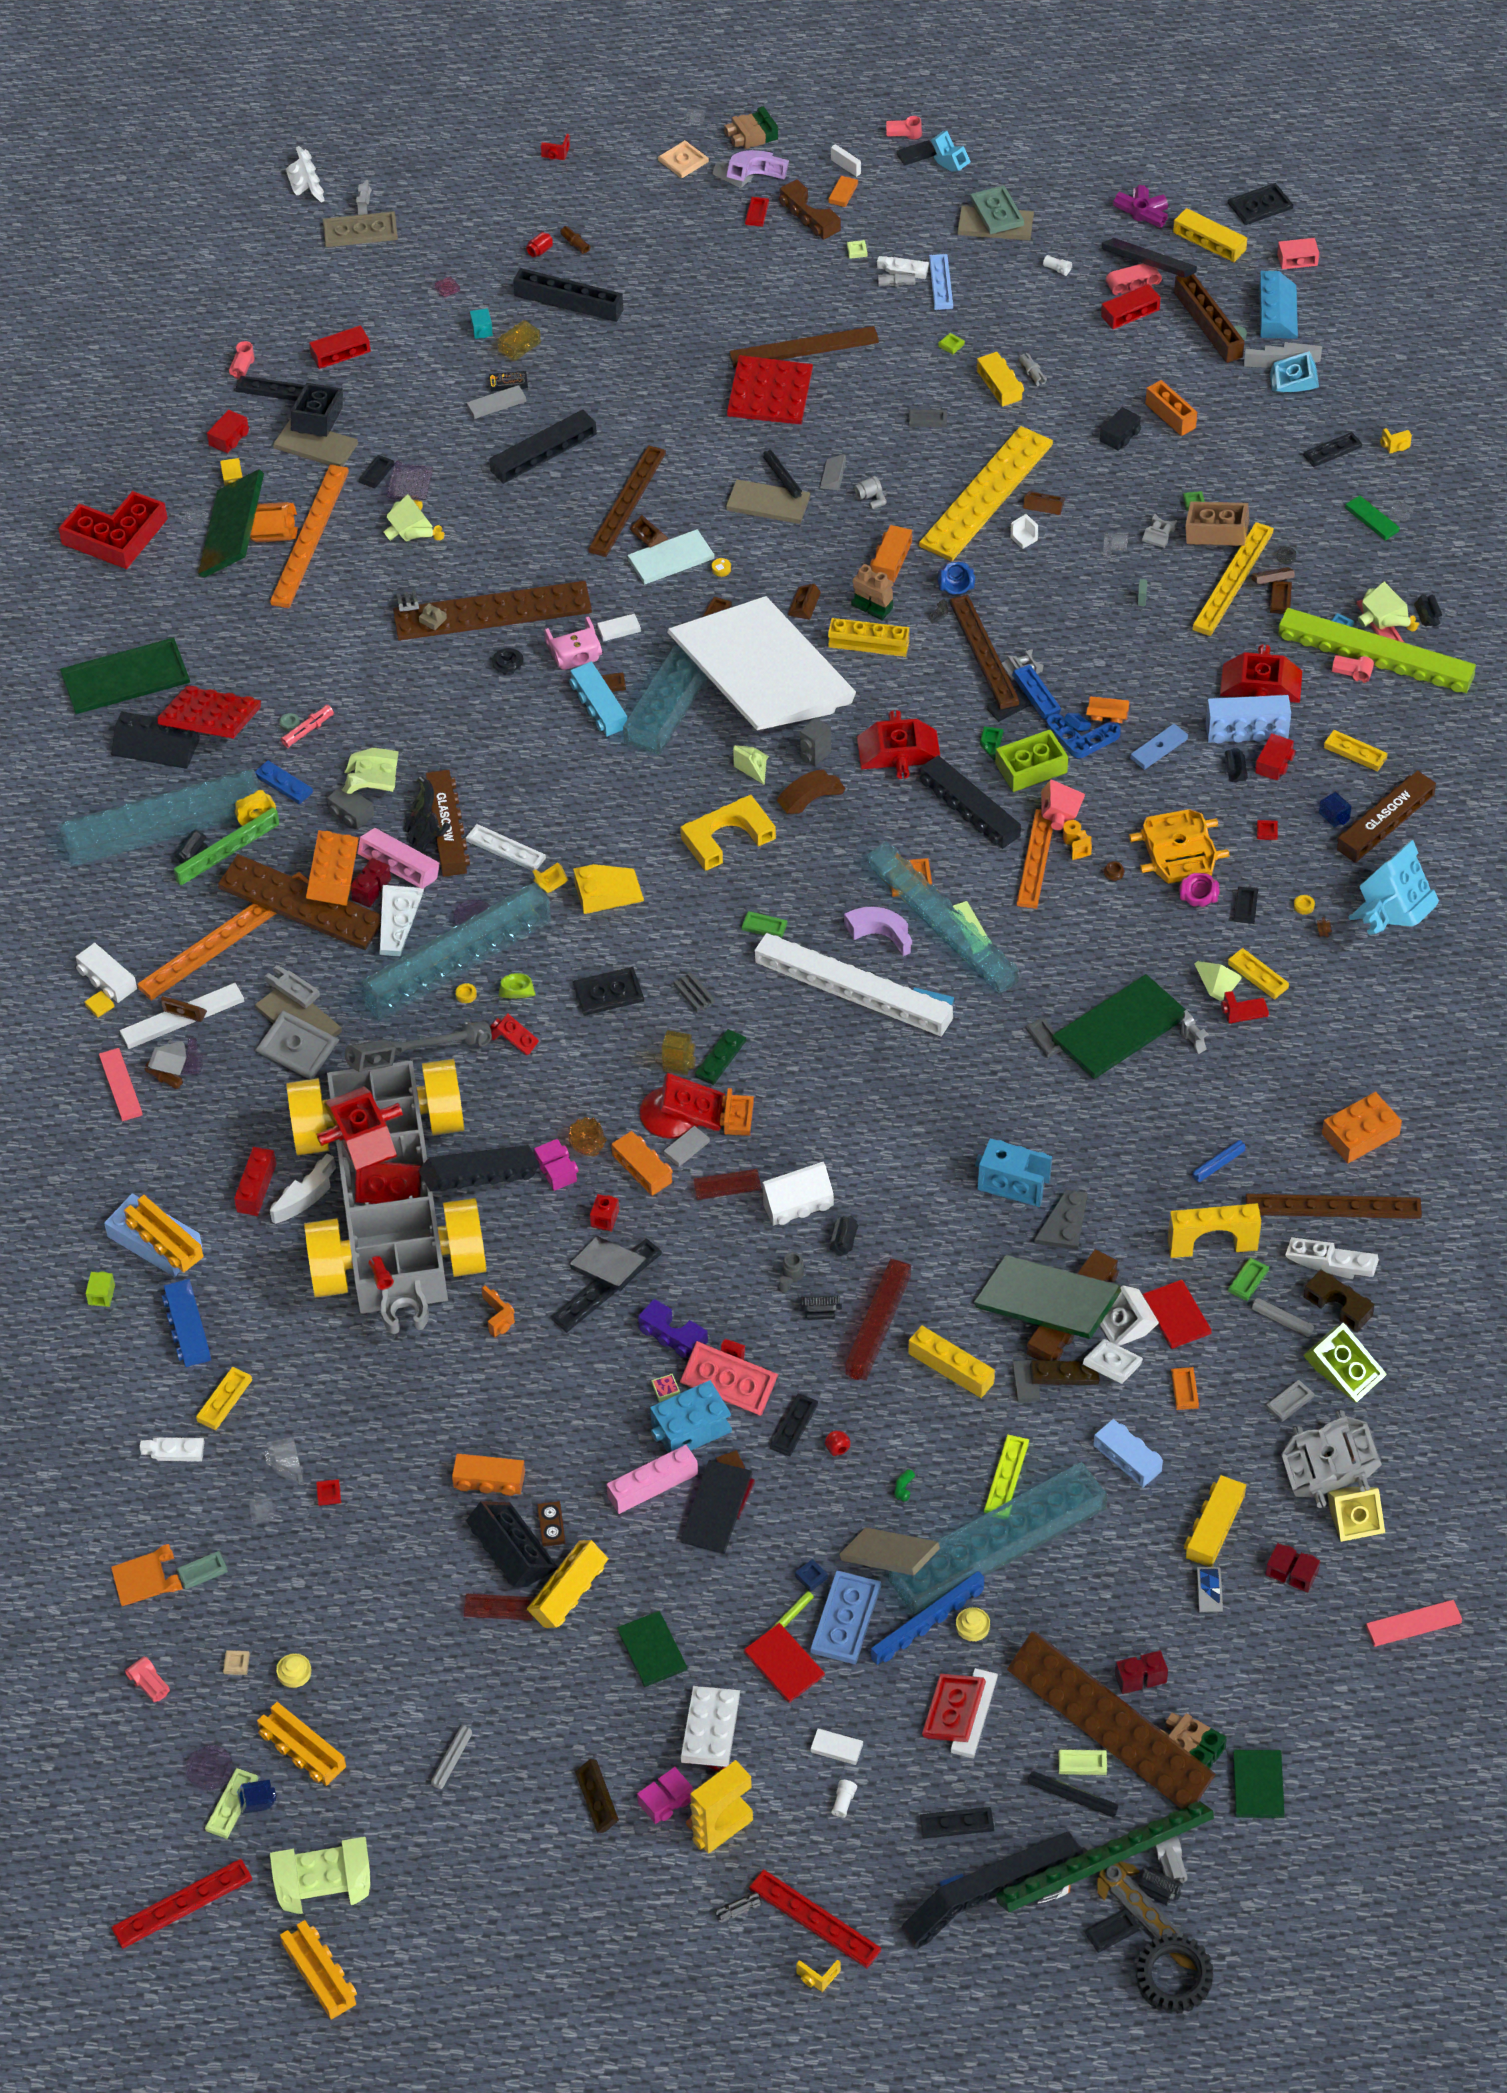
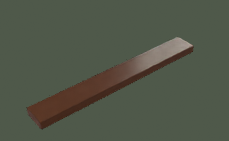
(809, 345)
(627, 501)
(984, 652)
(1337, 1206)

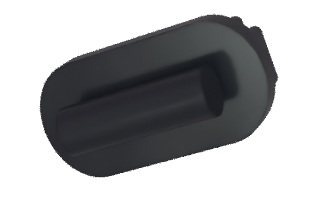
(1428, 610)
(1236, 765)
(192, 846)
(844, 1235)
(820, 1306)
(1158, 1885)

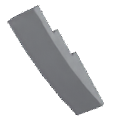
(1272, 354)

